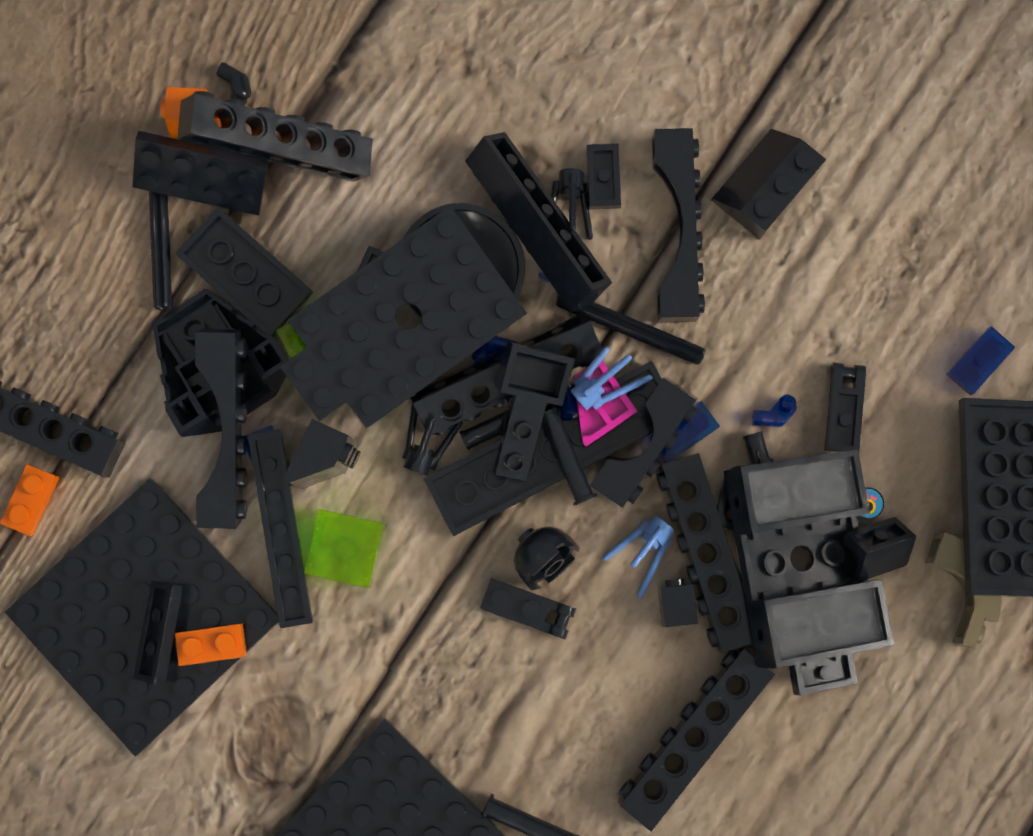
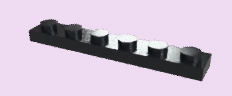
(280, 529)

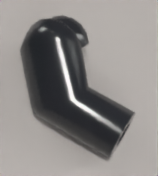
(238, 80)

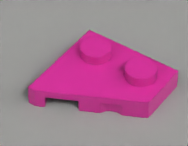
(608, 416)

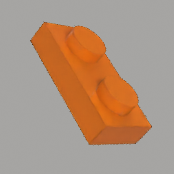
(29, 500)
(210, 644)

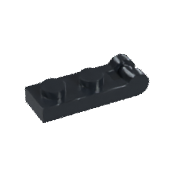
(845, 408)
(526, 608)

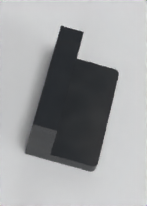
(880, 547)

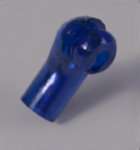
(494, 345)
(569, 407)
(778, 415)

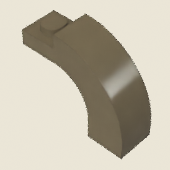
(948, 555)

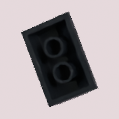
(768, 181)
(321, 456)

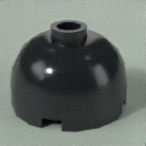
(543, 555)

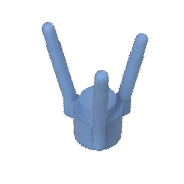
(588, 391)
(655, 535)

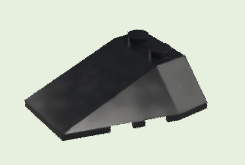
(188, 395)

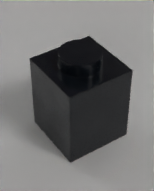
(677, 603)

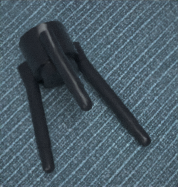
(572, 187)
(419, 458)

